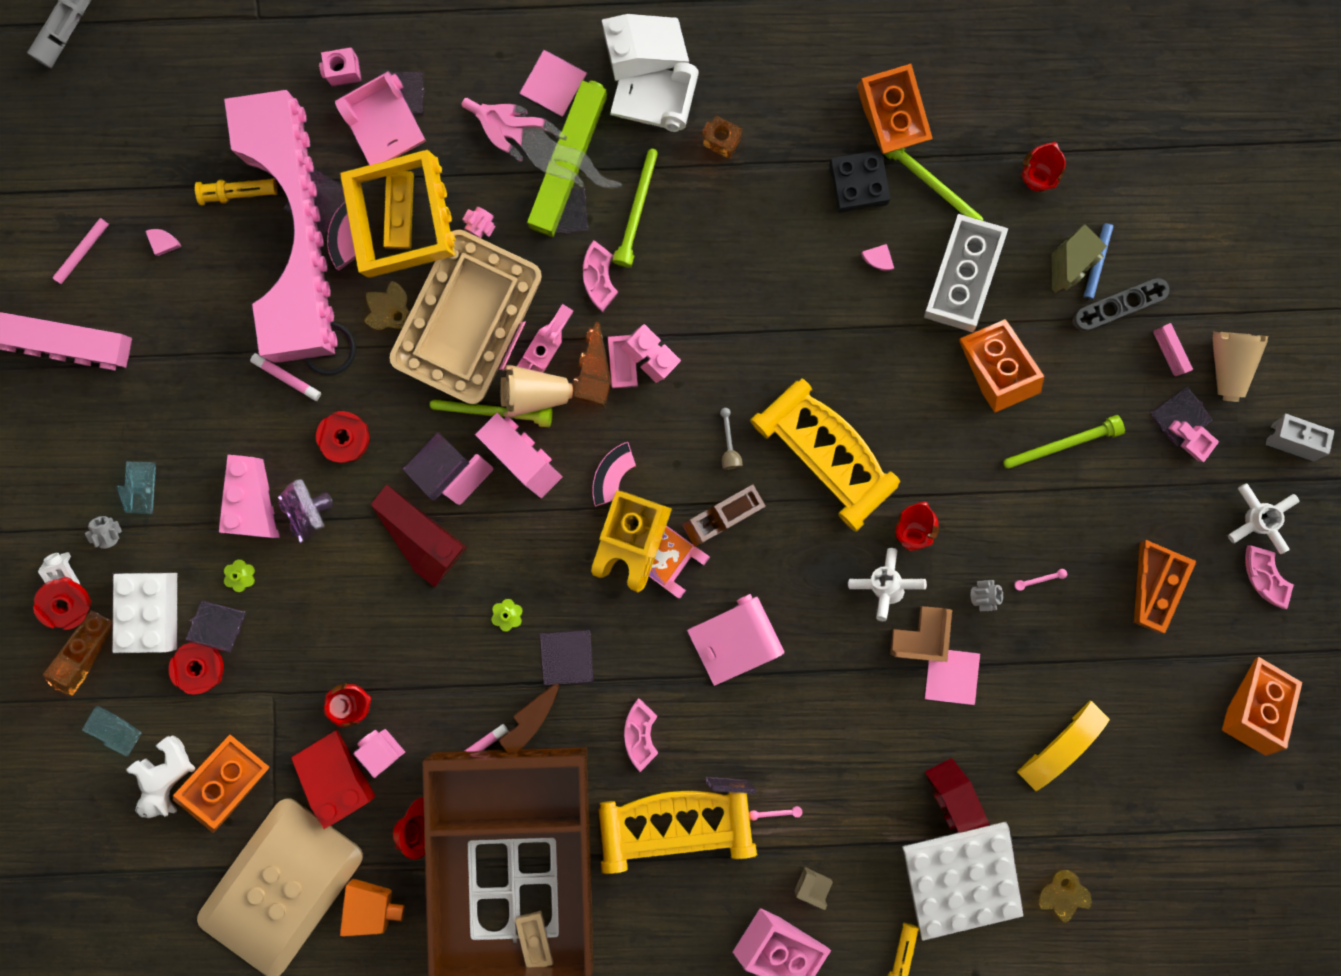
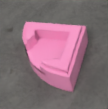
(162, 241)
(879, 258)

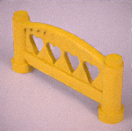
(858, 499)
(621, 844)

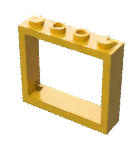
(359, 221)

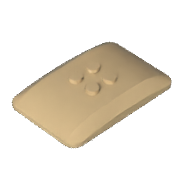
(466, 318)
(279, 887)

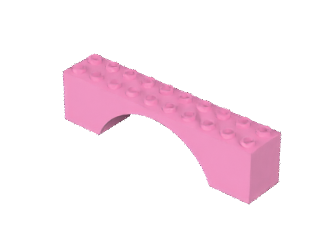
(295, 313)

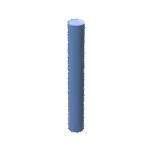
(1096, 270)

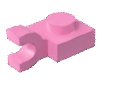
(1197, 440)

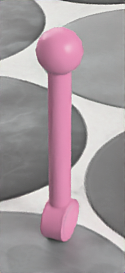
(1020, 585)
(796, 811)

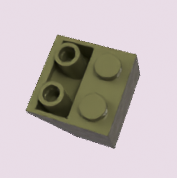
(1075, 257)

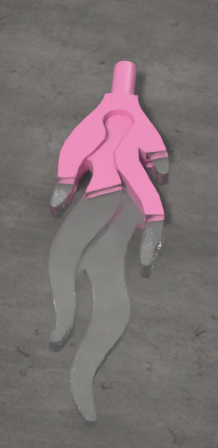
(501, 123)

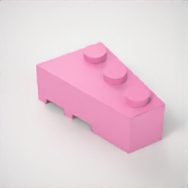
(518, 454)
(246, 499)

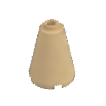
(1236, 362)
(532, 391)

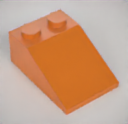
(894, 109)
(1002, 365)
(1263, 708)
(220, 783)

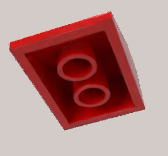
(332, 779)

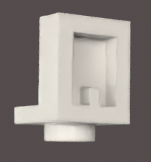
(56, 567)

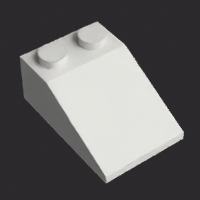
(643, 44)

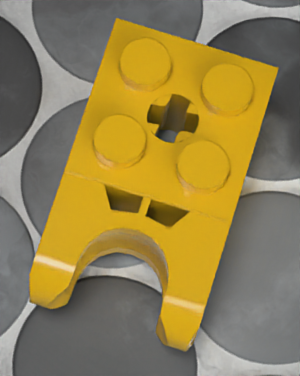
(631, 543)

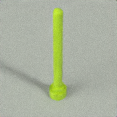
(934, 183)
(623, 255)
(541, 417)
(1111, 427)

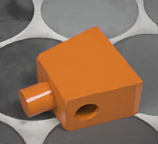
(368, 909)

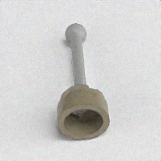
(731, 458)

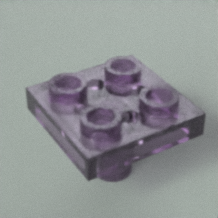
(303, 510)

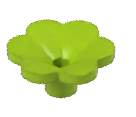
(244, 575)
(513, 612)

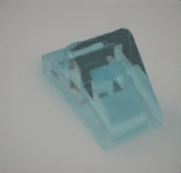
(138, 492)

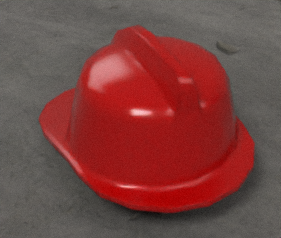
(410, 831)

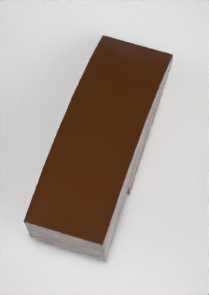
(723, 515)
(529, 720)

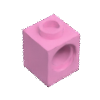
(348, 74)

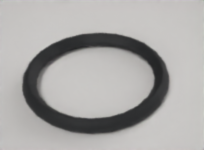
(349, 360)

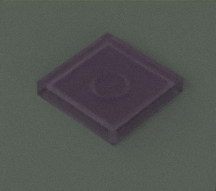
(436, 466)

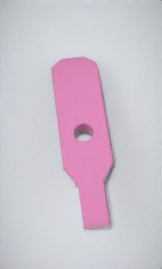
(549, 337)

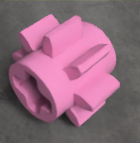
(478, 222)

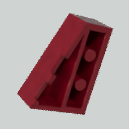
(956, 797)

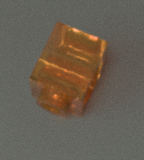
(724, 147)

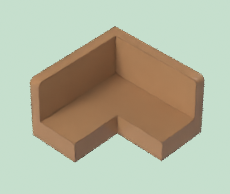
(930, 640)

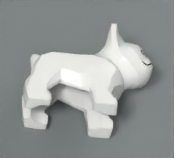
(158, 780)

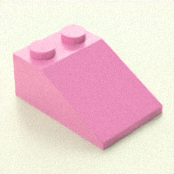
(779, 948)

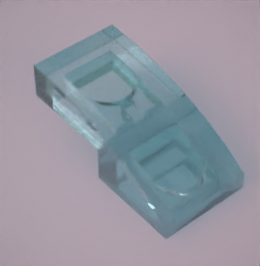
(112, 730)

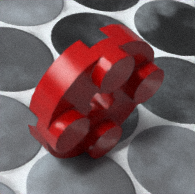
(335, 424)
(61, 589)
(188, 680)

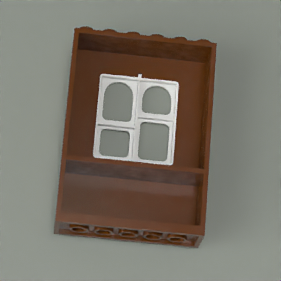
(507, 801)

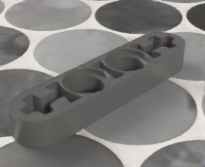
(1120, 304)

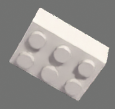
(144, 612)

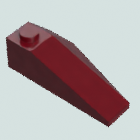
(421, 540)

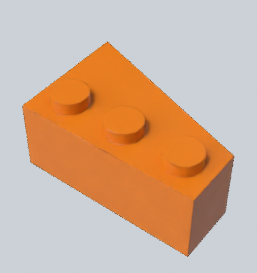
(1159, 585)

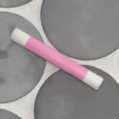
(285, 377)
(489, 739)

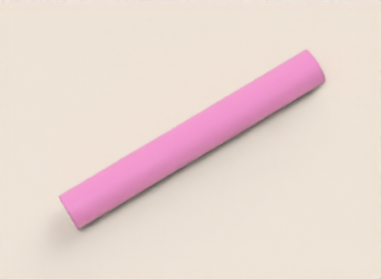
(80, 251)

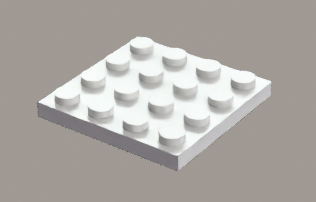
(963, 881)

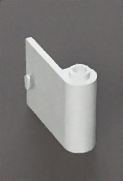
(657, 97)

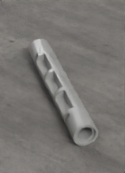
(57, 30)

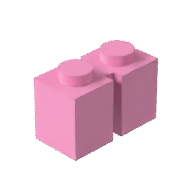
(645, 343)
(378, 751)

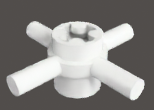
(1269, 524)
(887, 584)

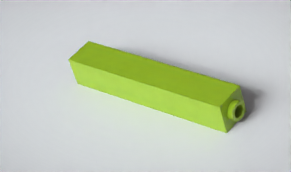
(579, 131)

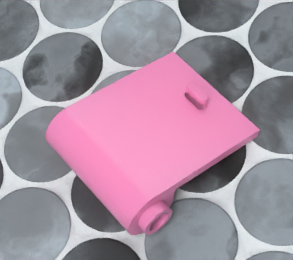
(381, 118)
(738, 638)

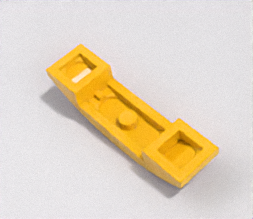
(1065, 748)

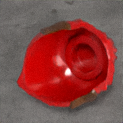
(1044, 167)
(917, 526)
(346, 705)

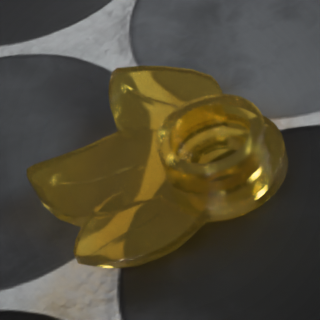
(386, 306)
(1064, 899)

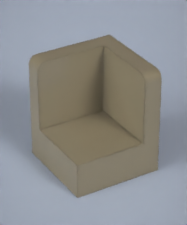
(813, 888)

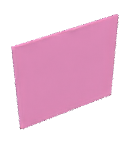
(553, 83)
(511, 346)
(955, 679)

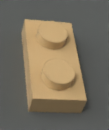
(534, 940)

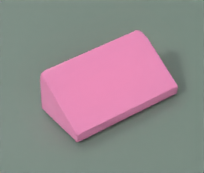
(468, 479)

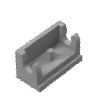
(1301, 438)

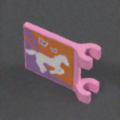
(671, 558)

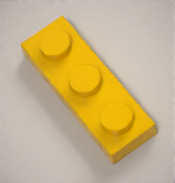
(398, 210)

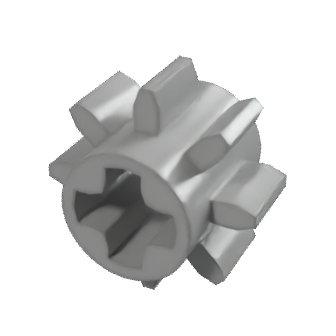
(103, 532)
(986, 595)

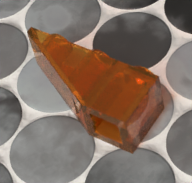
(595, 378)
(78, 654)

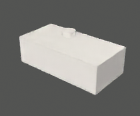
(966, 273)

